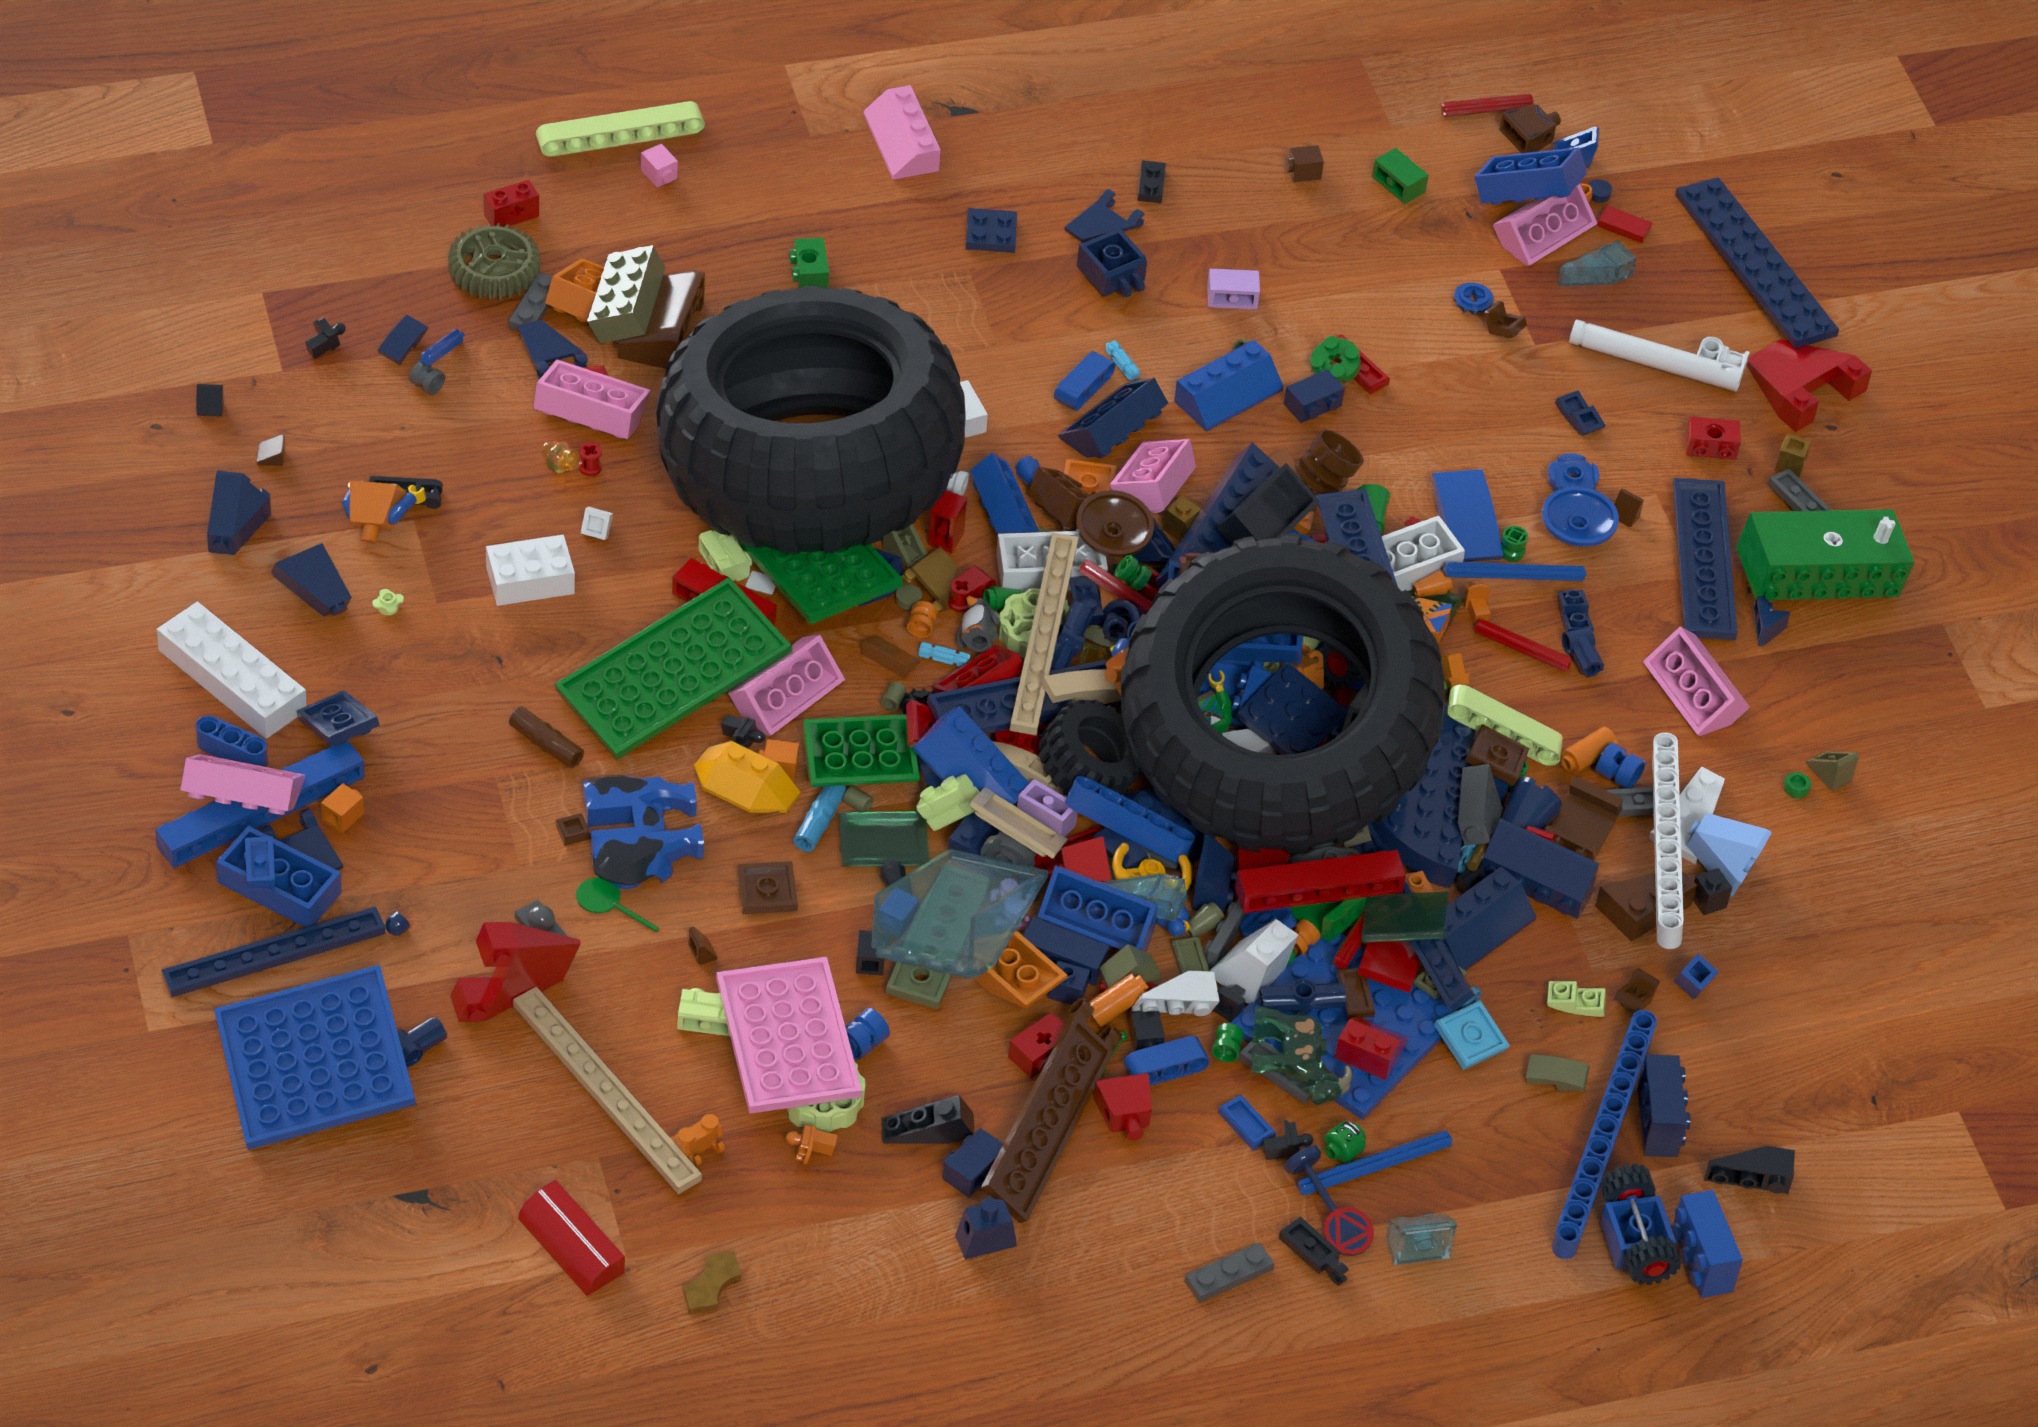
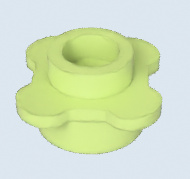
(387, 602)

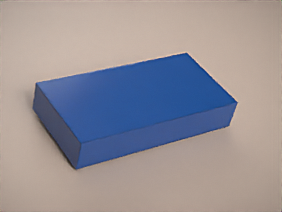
(1246, 1122)

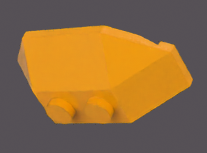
(745, 779)

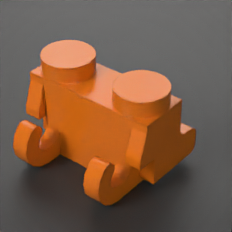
(1311, 667)
(699, 1138)

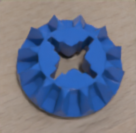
(1481, 294)

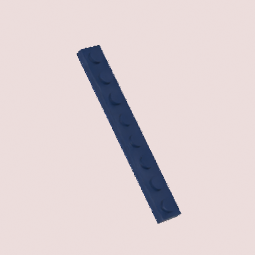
(273, 952)

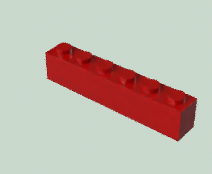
(1320, 881)

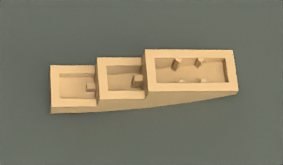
(1080, 686)

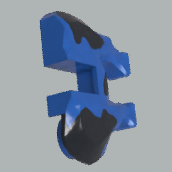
(648, 848)

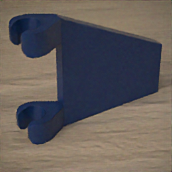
(1100, 219)
(548, 345)
(310, 841)

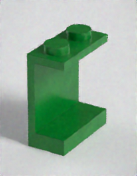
(1331, 917)

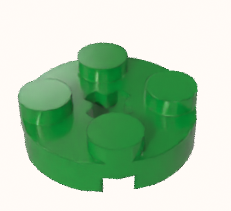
(1336, 348)

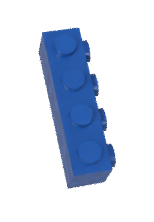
(1002, 496)

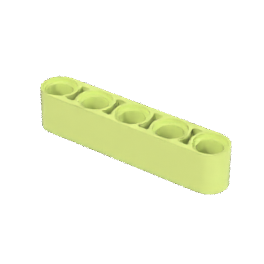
(1475, 709)

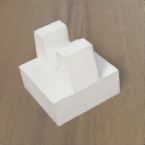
(596, 523)

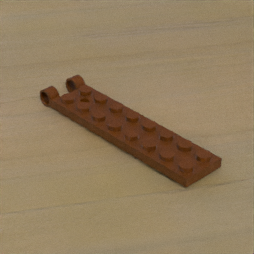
(1050, 1112)

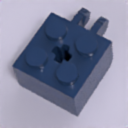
(1113, 263)

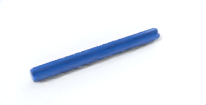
(1514, 571)
(1377, 1162)

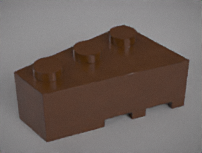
(1058, 495)
(1633, 903)

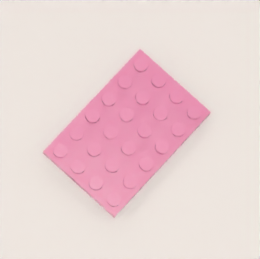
(788, 1035)

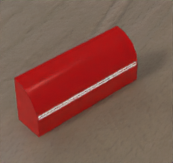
(572, 1238)

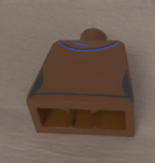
(1529, 127)

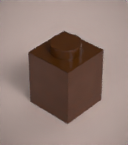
(1304, 163)

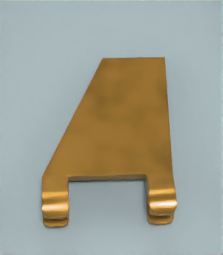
(935, 574)

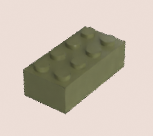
(626, 294)

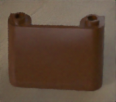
(672, 312)

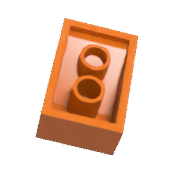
(575, 289)
(1021, 973)

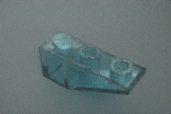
(1601, 267)
(1158, 888)

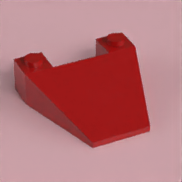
(1792, 373)
(522, 961)

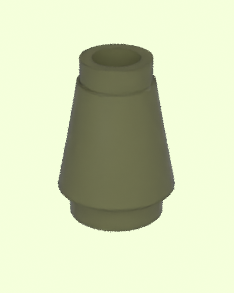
(1205, 920)

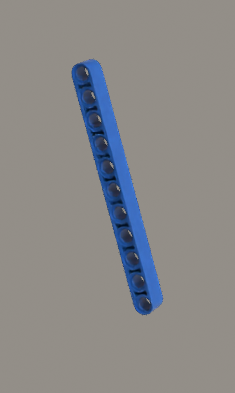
(1604, 1135)

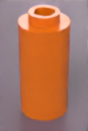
(1587, 750)
(1118, 998)

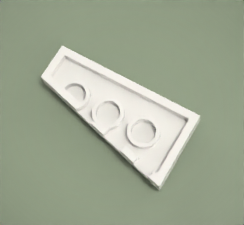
(1695, 801)

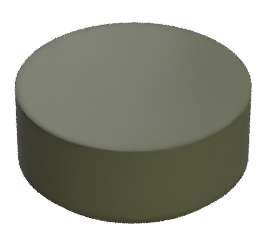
(908, 596)

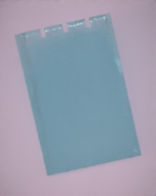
(954, 912)

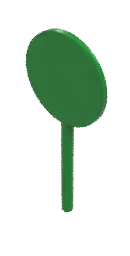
(601, 896)

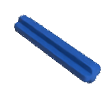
(442, 347)

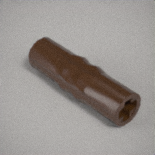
(546, 737)

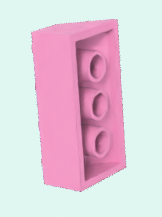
(903, 133)
(1545, 225)
(591, 399)
(1156, 472)
(1695, 683)
(788, 685)
(241, 783)

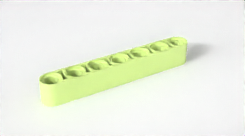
(620, 128)

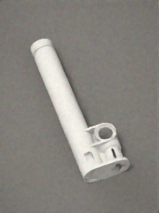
(1711, 365)

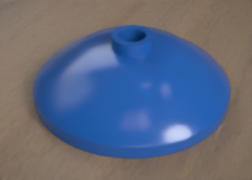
(1580, 516)

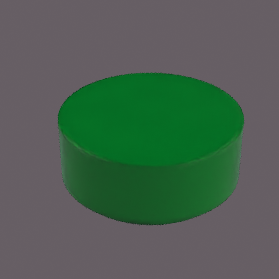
(1797, 785)

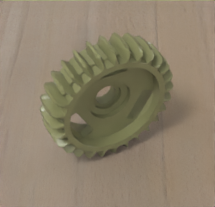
(499, 277)

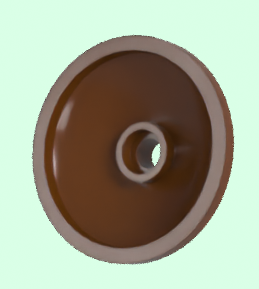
(1116, 514)

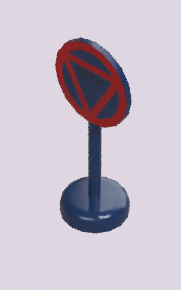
(1344, 1227)

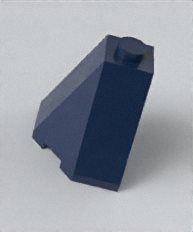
(235, 512)
(314, 580)

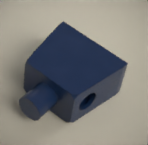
(985, 1229)

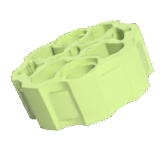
(1017, 620)
(831, 1115)

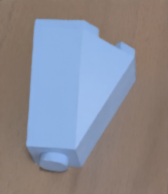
(1727, 846)

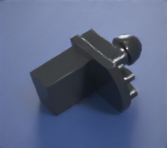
(325, 339)
(742, 730)
(1286, 1145)

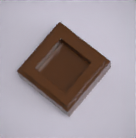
(573, 829)

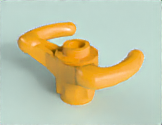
(1147, 867)

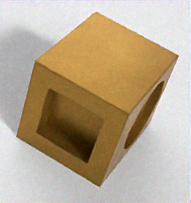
(1793, 454)

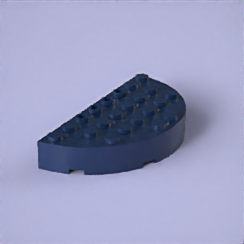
(1426, 818)

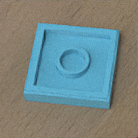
(1471, 1035)

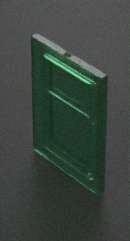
(882, 838)

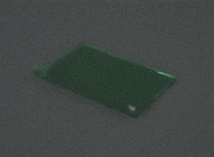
(1405, 917)

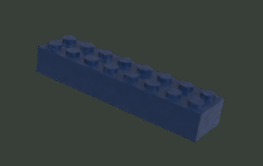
(1237, 483)

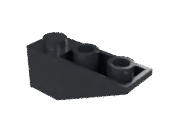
(930, 1124)
(1758, 1168)

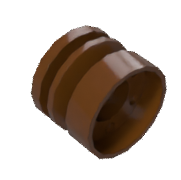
(1329, 462)

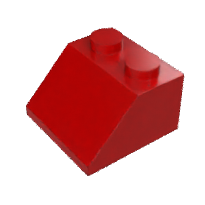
(1369, 1047)

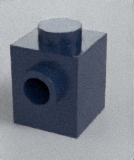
(1073, 987)

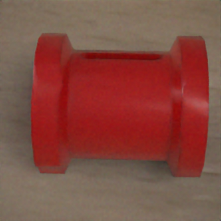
(590, 463)

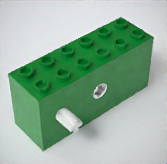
(1825, 554)

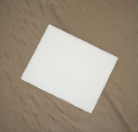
(760, 582)

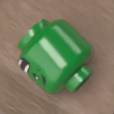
(1344, 1142)

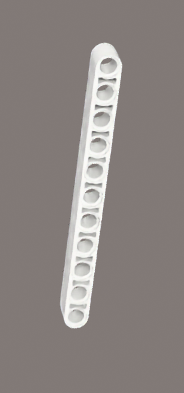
(1667, 841)

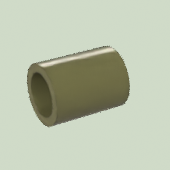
(893, 696)
(858, 799)

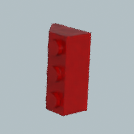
(989, 666)

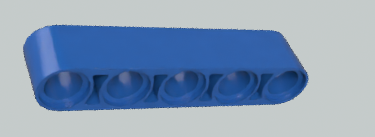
(1129, 819)

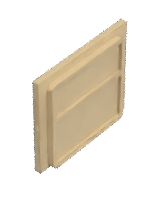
(1017, 823)

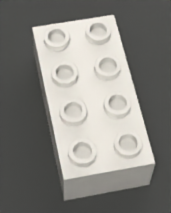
(1024, 556)

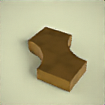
(719, 1273)

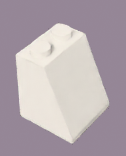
(1256, 959)

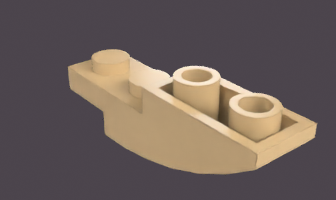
(1028, 765)

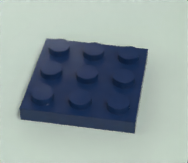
(1291, 712)

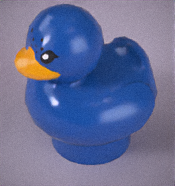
(1177, 927)

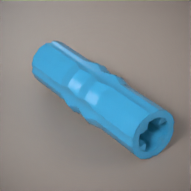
(819, 817)

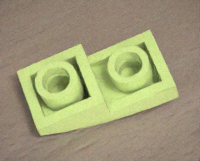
(1571, 999)

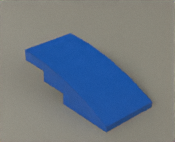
(1468, 512)

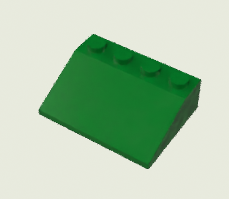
(858, 751)

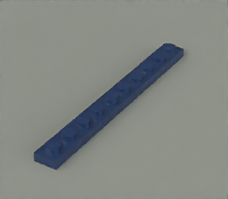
(1431, 952)

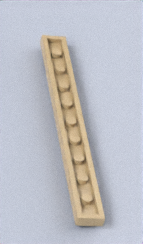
(1044, 634)
(607, 1090)

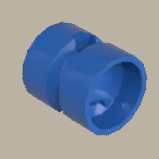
(1618, 765)
(866, 1032)

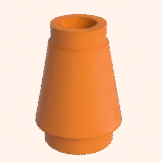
(1432, 585)

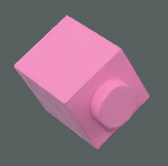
(659, 165)

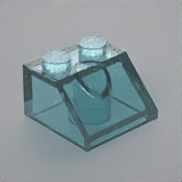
(1420, 1238)

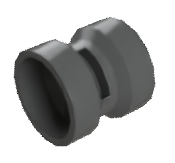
(425, 376)

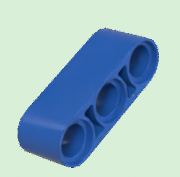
(1084, 380)
(230, 742)
(1168, 1060)

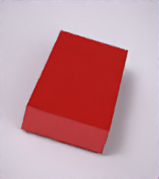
(1624, 224)

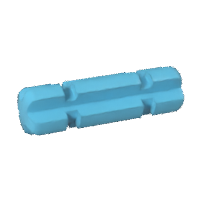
(1122, 360)
(943, 654)

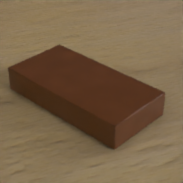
(1357, 994)

